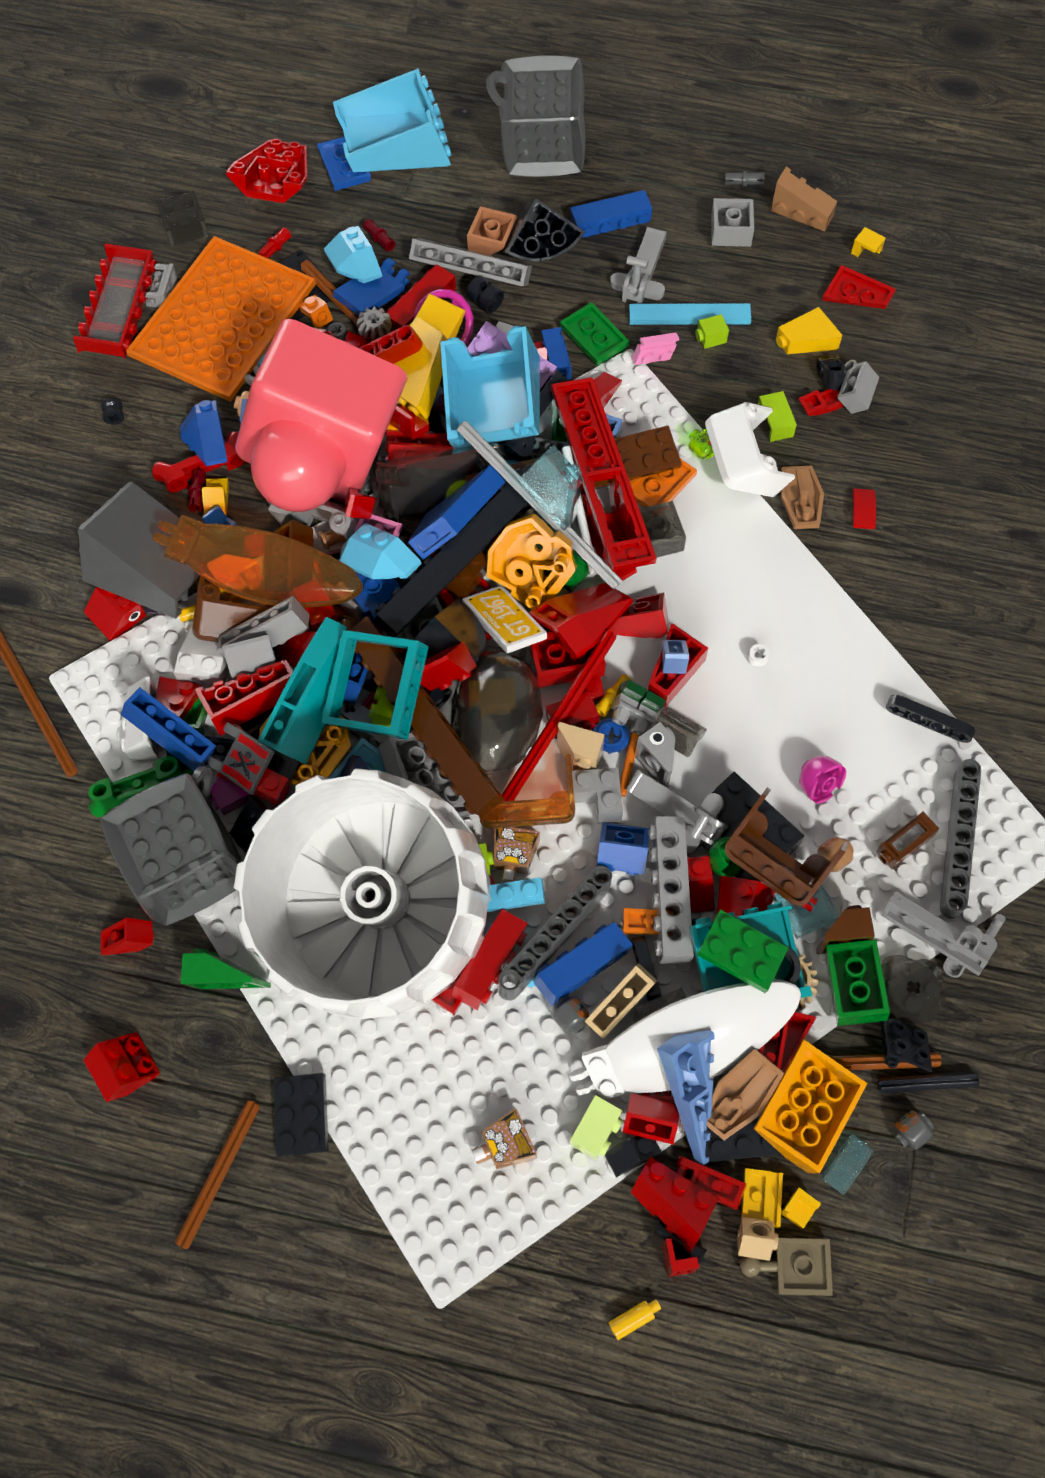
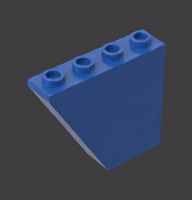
(455, 512)

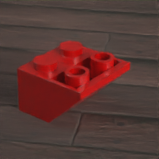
(120, 1066)

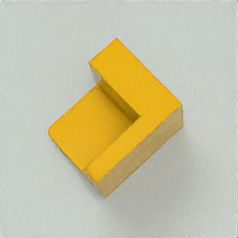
(869, 240)
(800, 1208)

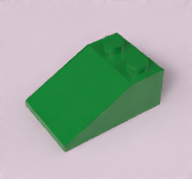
(208, 971)

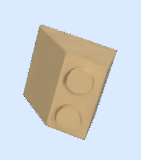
(582, 745)

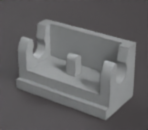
(162, 285)

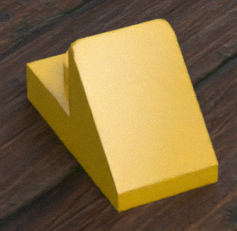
(215, 494)

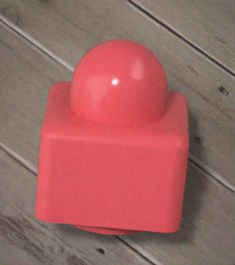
(315, 417)

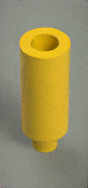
(634, 1318)

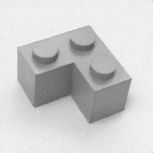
(600, 787)

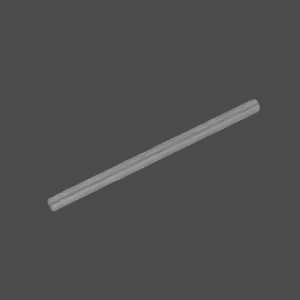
(512, 477)

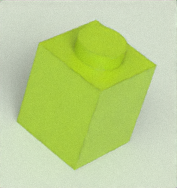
(712, 331)

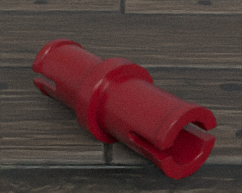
(379, 235)
(195, 491)

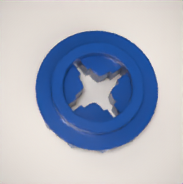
(619, 731)

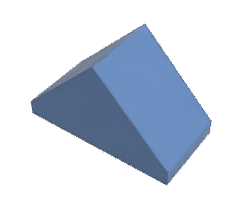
(675, 656)

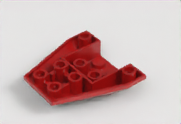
(271, 171)
(582, 616)

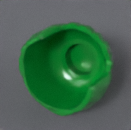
(719, 861)

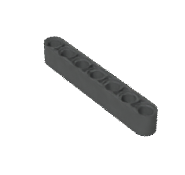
(960, 848)
(550, 941)

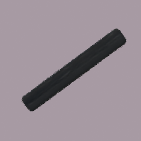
(928, 1082)

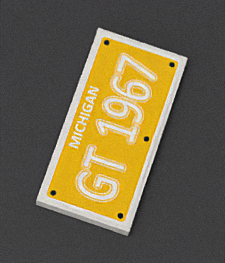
(505, 619)

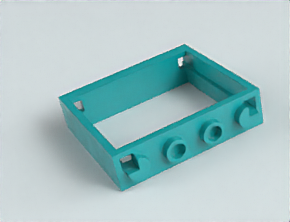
(407, 691)

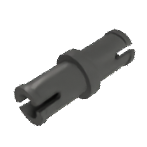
(744, 178)

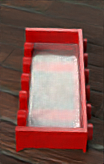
(117, 301)

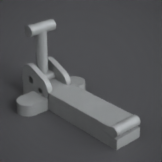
(638, 281)
(700, 821)
(963, 951)

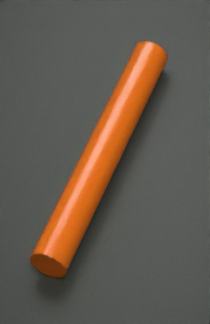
(628, 763)

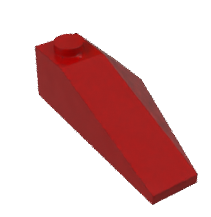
(644, 618)

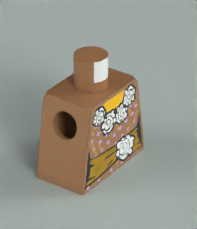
(514, 851)
(506, 1142)

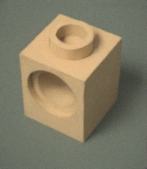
(756, 1238)

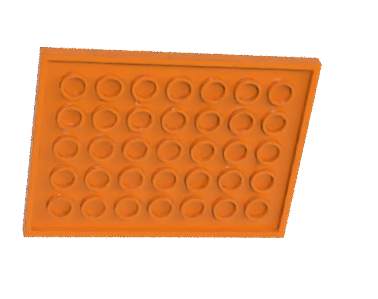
(221, 318)

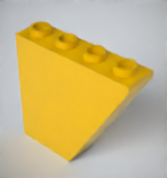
(422, 370)

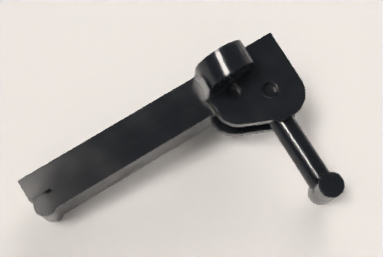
(522, 448)

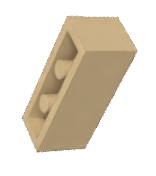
(620, 1001)

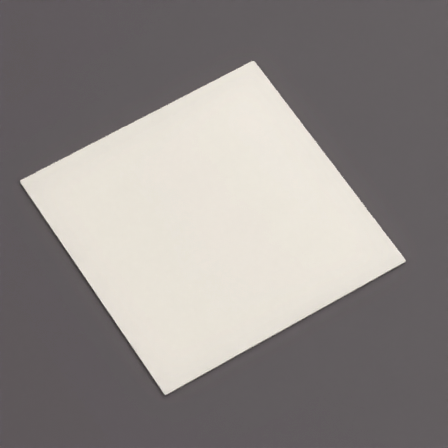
(426, 1083)

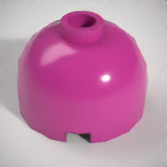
(821, 777)

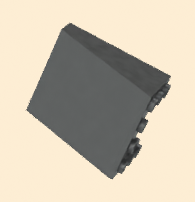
(125, 559)

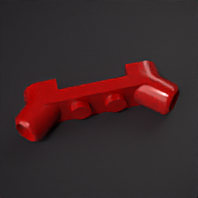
(176, 475)

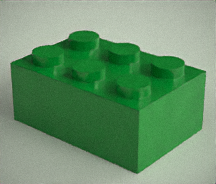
(857, 982)

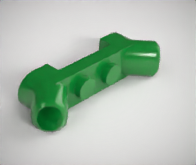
(109, 794)

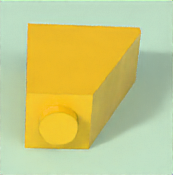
(809, 334)

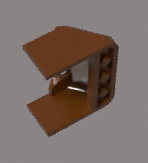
(218, 616)
(772, 865)

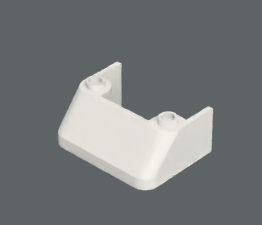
(738, 452)

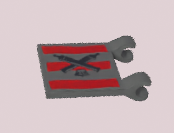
(245, 759)

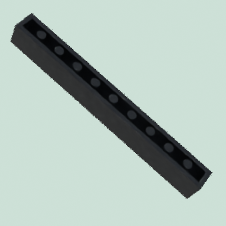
(451, 560)

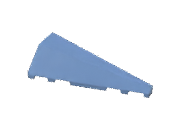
(687, 1069)

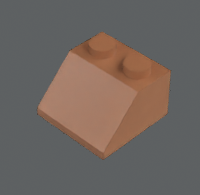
(490, 230)

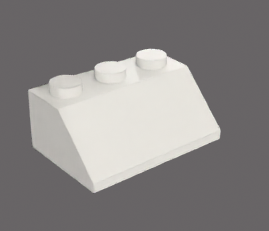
(136, 743)

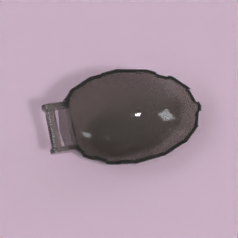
(498, 709)

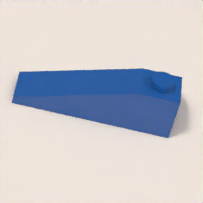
(204, 433)

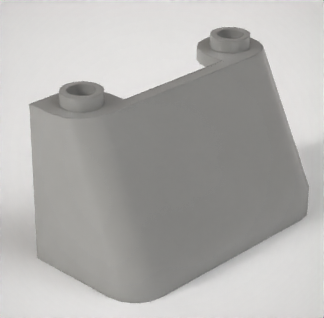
(329, 512)

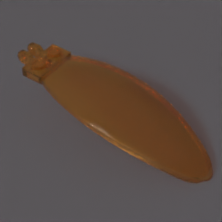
(259, 563)

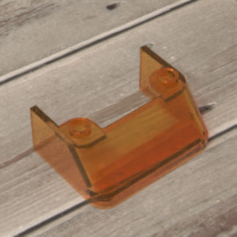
(555, 810)

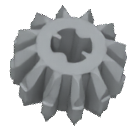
(374, 323)

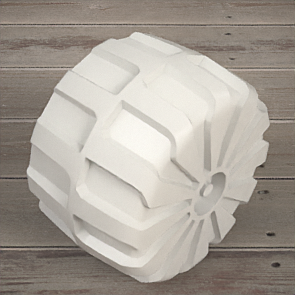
(313, 886)

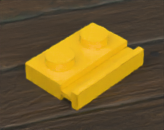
(762, 1195)

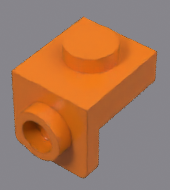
(316, 310)

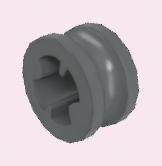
(337, 326)

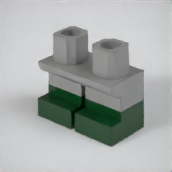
(636, 704)

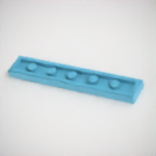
(687, 313)

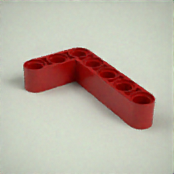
(394, 345)

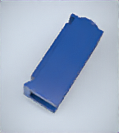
(557, 350)

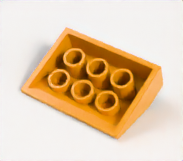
(810, 1108)

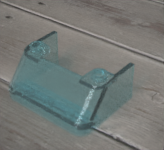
(554, 486)

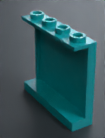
(772, 922)

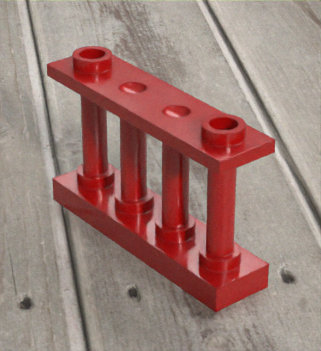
(401, 446)

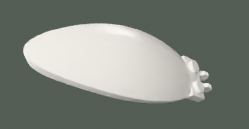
(736, 1013)

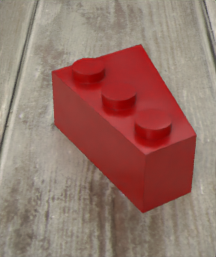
(669, 684)
(675, 1201)

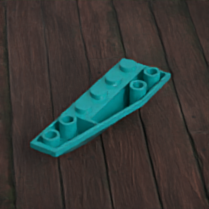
(297, 716)

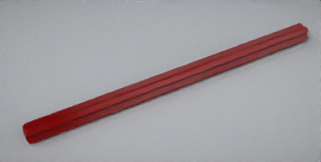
(559, 715)

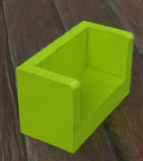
(781, 419)

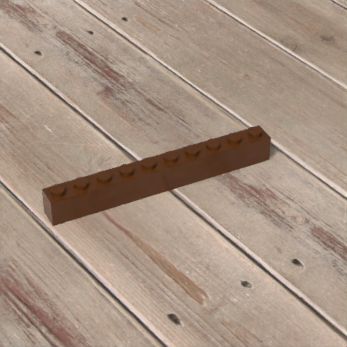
(430, 726)

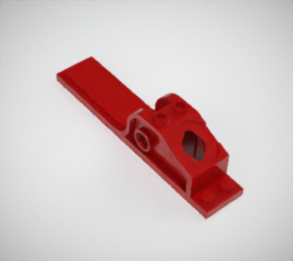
(600, 460)

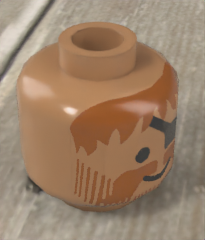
(831, 846)

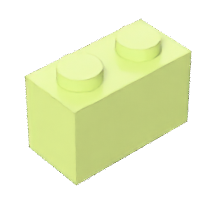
(596, 1127)

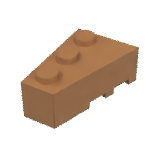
(801, 202)

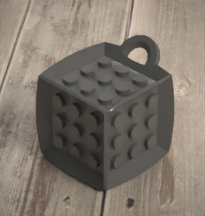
(541, 115)
(173, 847)

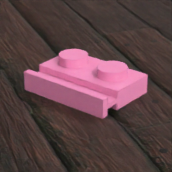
(655, 348)

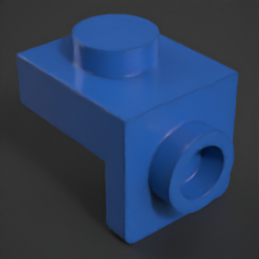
(217, 516)

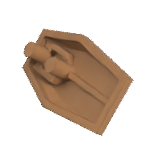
(803, 497)
(743, 1094)

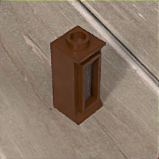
(907, 840)

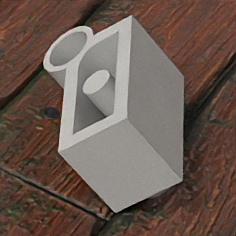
(858, 386)

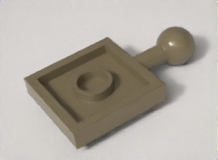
(800, 1265)

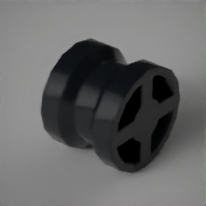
(112, 411)

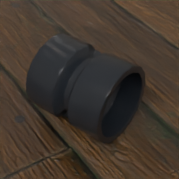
(485, 294)

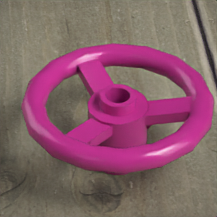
(459, 301)

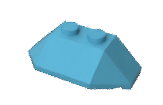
(353, 255)
(378, 554)

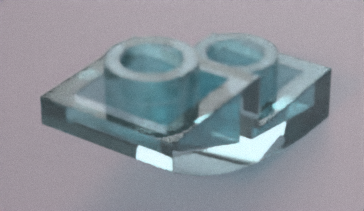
(847, 1164)

